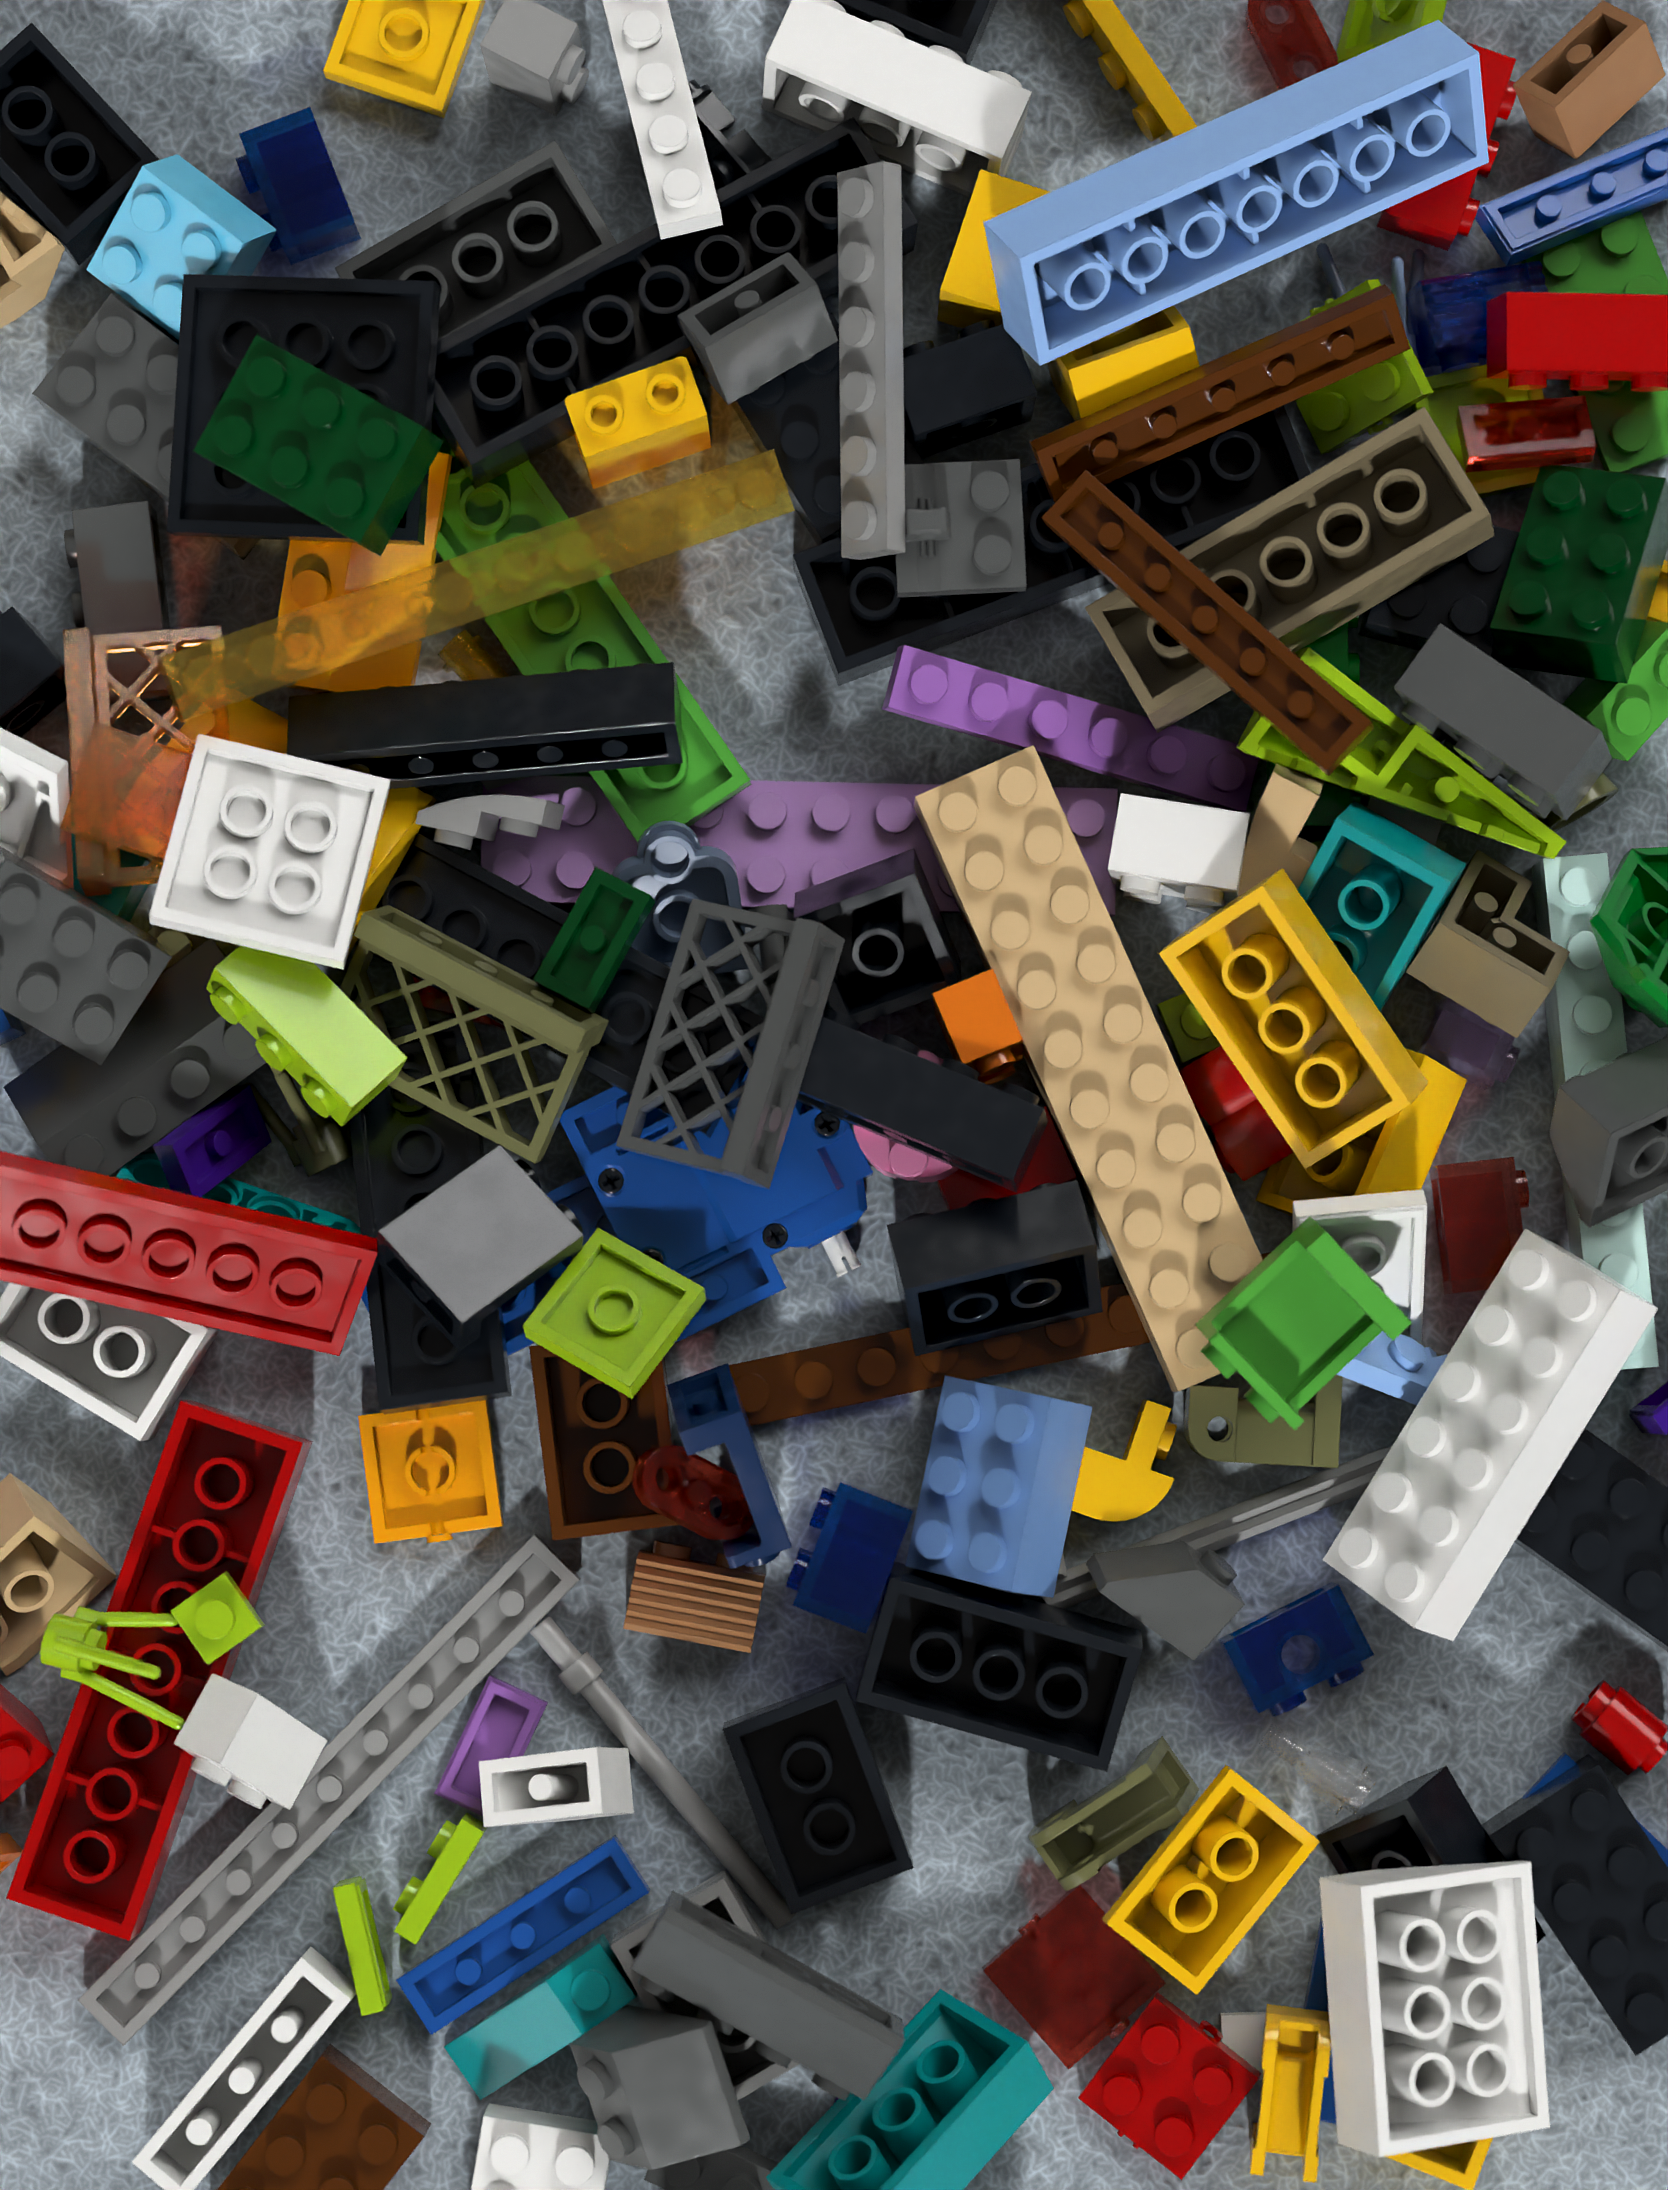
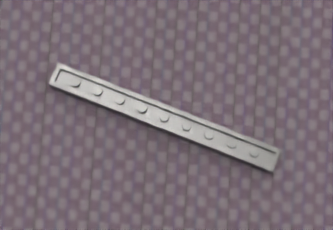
(335, 1787)

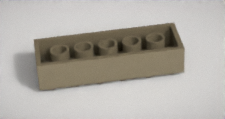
(1311, 558)

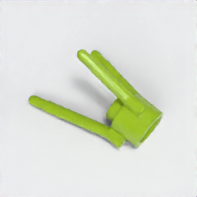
(78, 1646)

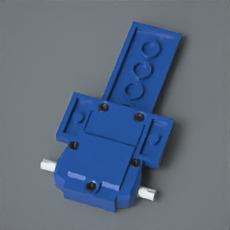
(702, 1220)

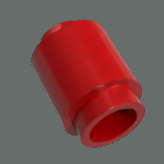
(1622, 1728)

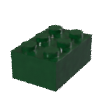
(318, 445)
(1583, 573)

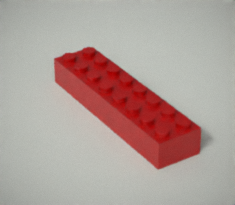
(117, 1772)

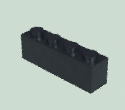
(922, 1103)

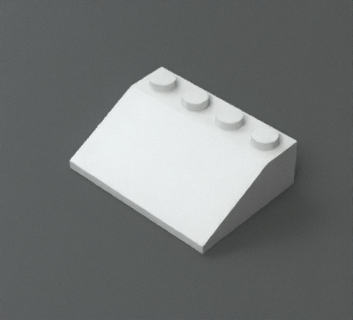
(1434, 2005)

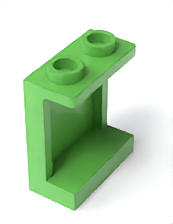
(1297, 1322)

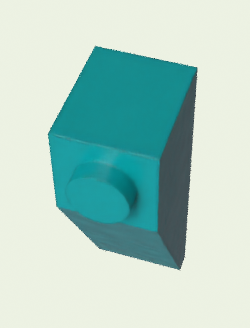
(543, 2018)

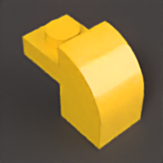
(1127, 1487)

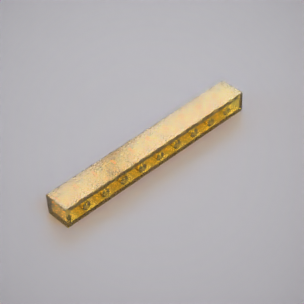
(474, 586)

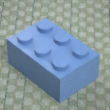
(998, 1487)

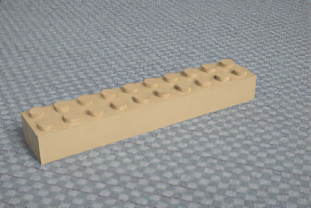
(1093, 1050)

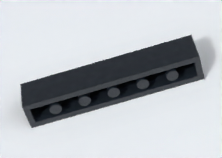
(495, 726)

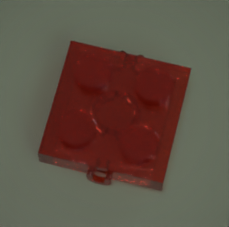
(1073, 1976)

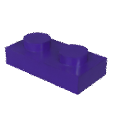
(213, 1142)

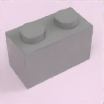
(535, 55)

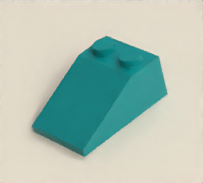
(1377, 895)

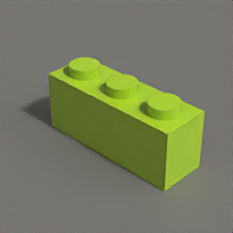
(306, 1029)

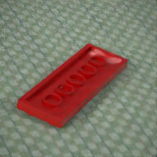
(179, 1255)

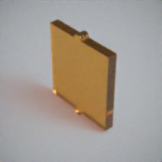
(127, 792)

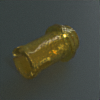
(469, 658)

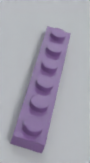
(1069, 729)

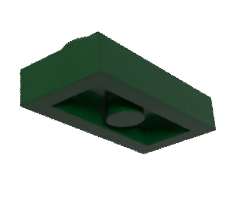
(594, 940)

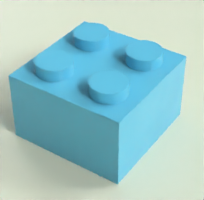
(172, 227)

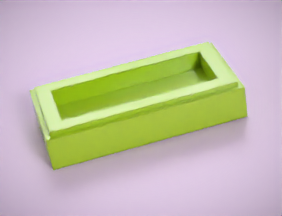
(362, 1945)

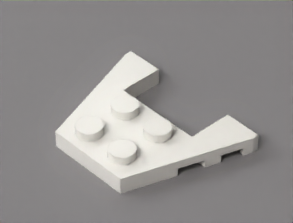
(33, 806)

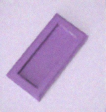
(496, 1730)

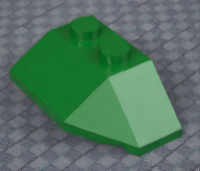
(1634, 931)

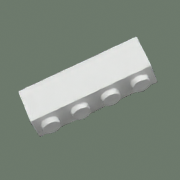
(246, 2074)

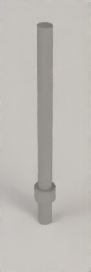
(581, 1675)

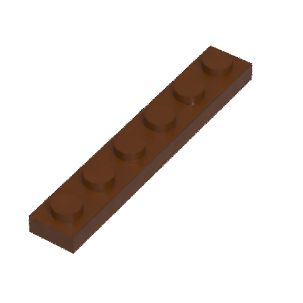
(1224, 392)
(1208, 623)

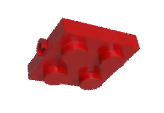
(1170, 2085)

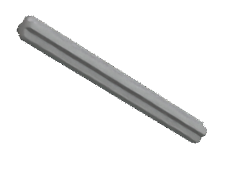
(1243, 1519)

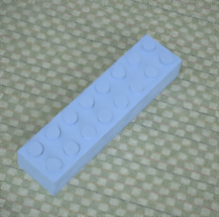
(1238, 191)

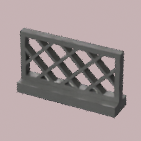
(781, 1042)

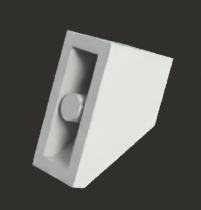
(556, 1786)

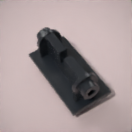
(730, 157)

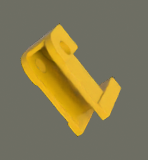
(1294, 2066)

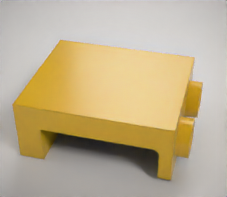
(639, 421)

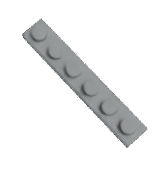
(871, 361)

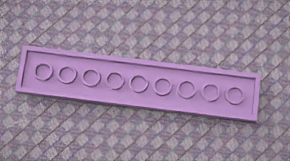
(775, 833)

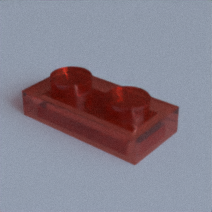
(1525, 434)

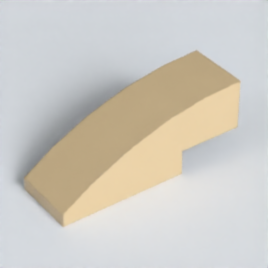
(1275, 829)

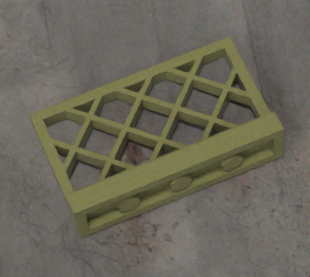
(495, 991)

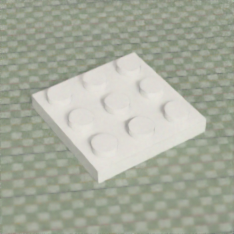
(270, 851)

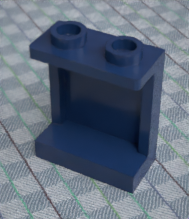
(711, 1414)

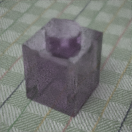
(1469, 1045)

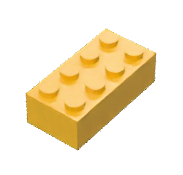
(1294, 1019)

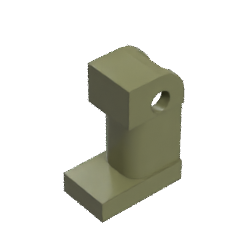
(1257, 1441)
(1090, 1834)

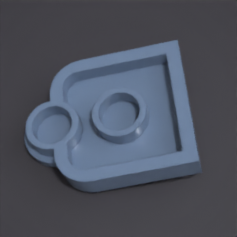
(674, 871)

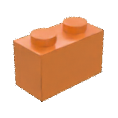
(979, 1026)

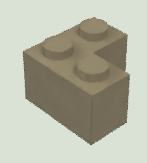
(1486, 955)

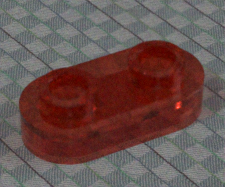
(1295, 40)
(690, 1491)

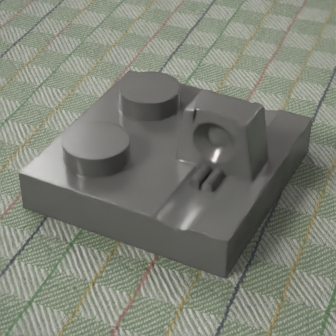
(962, 529)

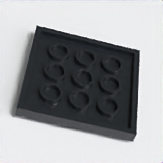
(356, 330)

